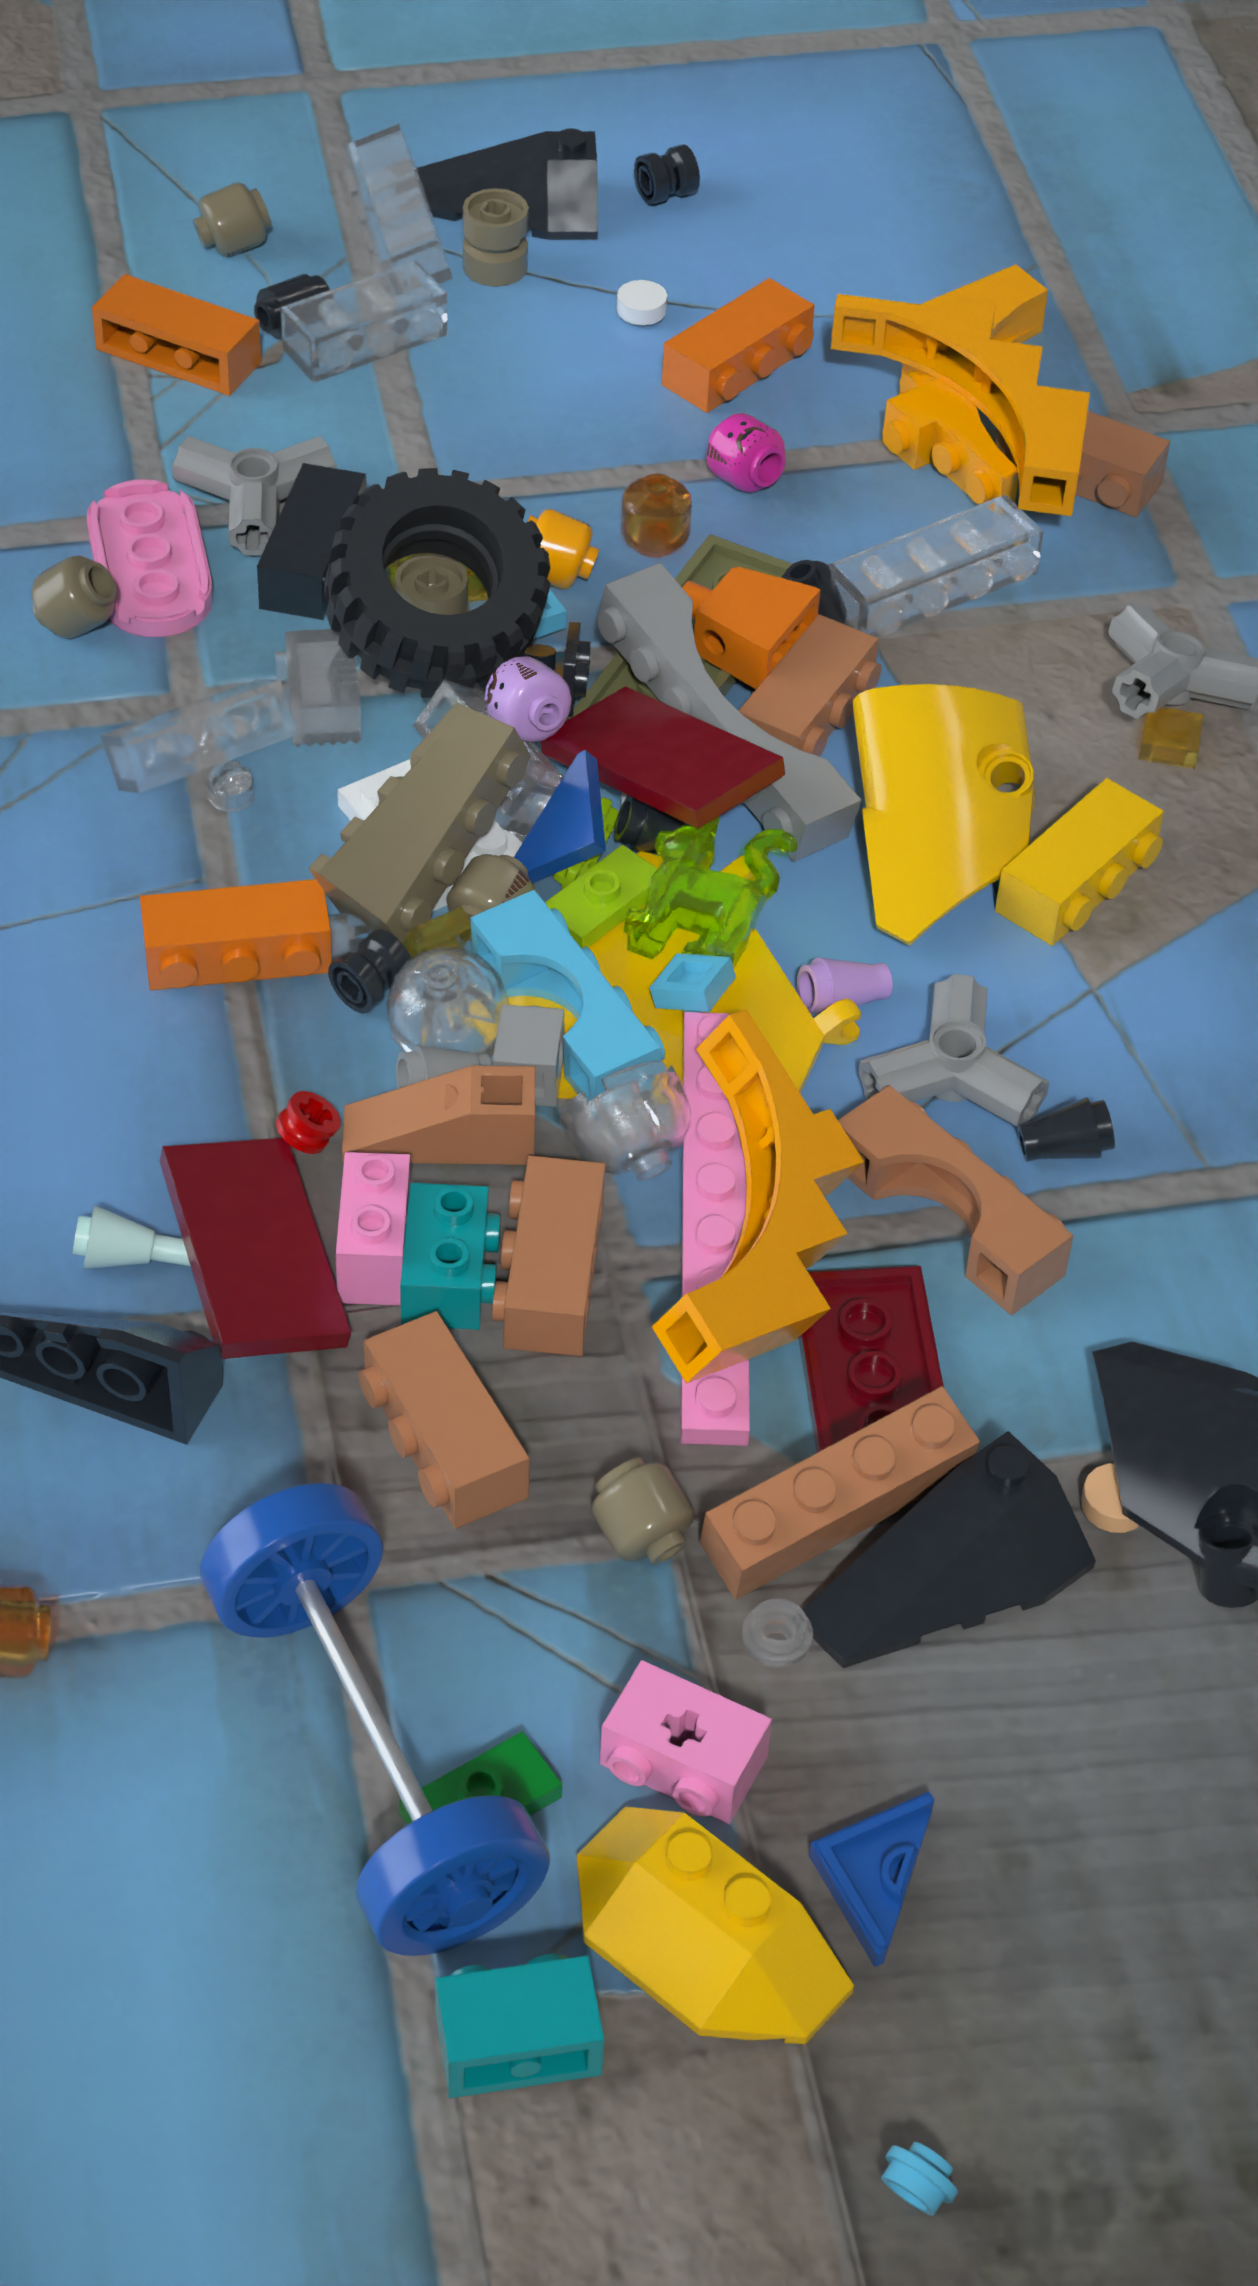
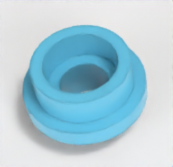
(919, 2177)

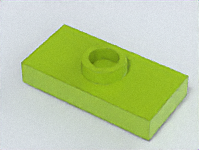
(604, 895)

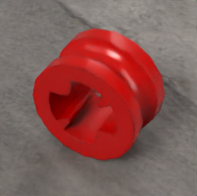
(308, 1122)

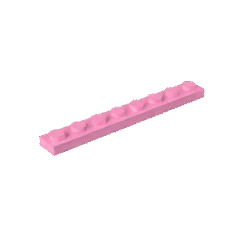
(712, 1222)

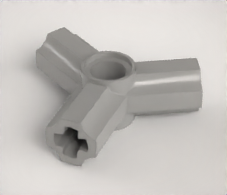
(250, 480)
(1175, 667)
(956, 1061)

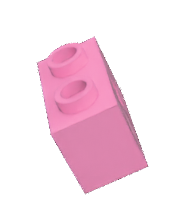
(372, 1227)
(684, 1742)

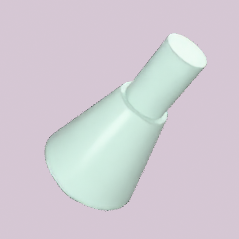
(117, 1241)

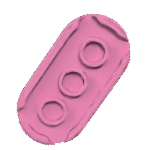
(155, 556)

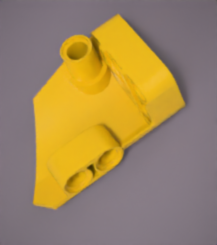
(933, 797)

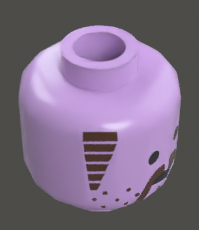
(528, 698)

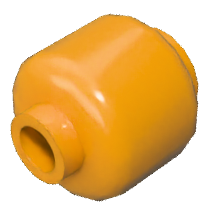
(568, 547)

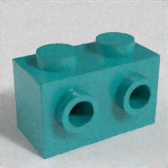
(446, 1254)
(518, 2025)

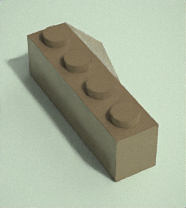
(424, 823)

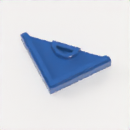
(569, 825)
(872, 1868)

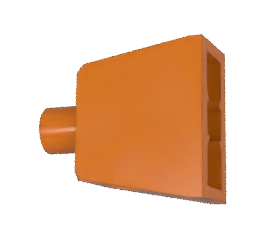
(750, 621)

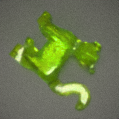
(702, 900)

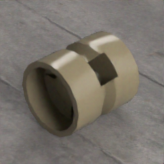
(495, 237)
(433, 584)

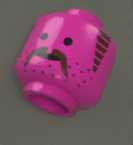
(746, 453)

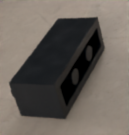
(300, 546)

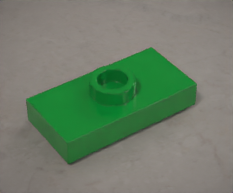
(507, 1770)

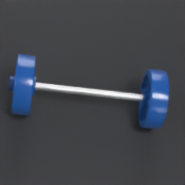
(453, 1867)

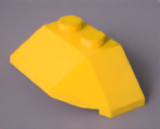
(705, 1930)

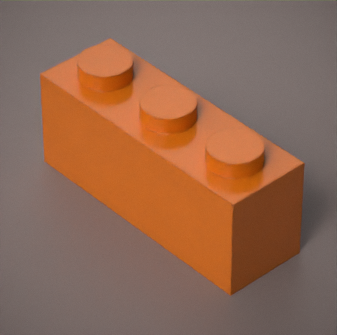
(177, 334)
(737, 345)
(236, 934)

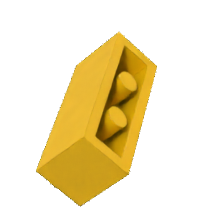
(1080, 862)

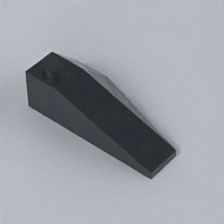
(547, 169)
(115, 1368)
(969, 1548)

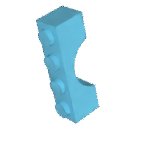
(542, 960)

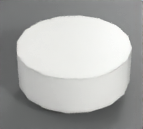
(641, 302)

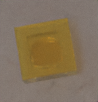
(1171, 737)
(443, 931)

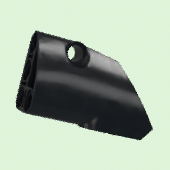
(1187, 1459)

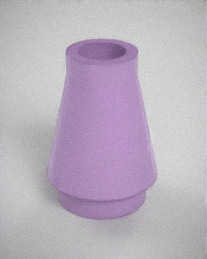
(833, 980)

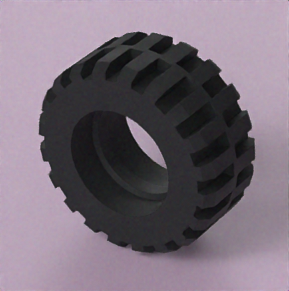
(445, 519)

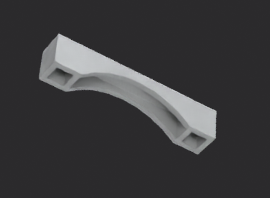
(653, 630)

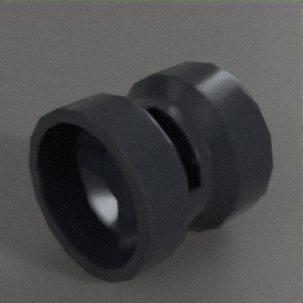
(666, 174)
(368, 973)

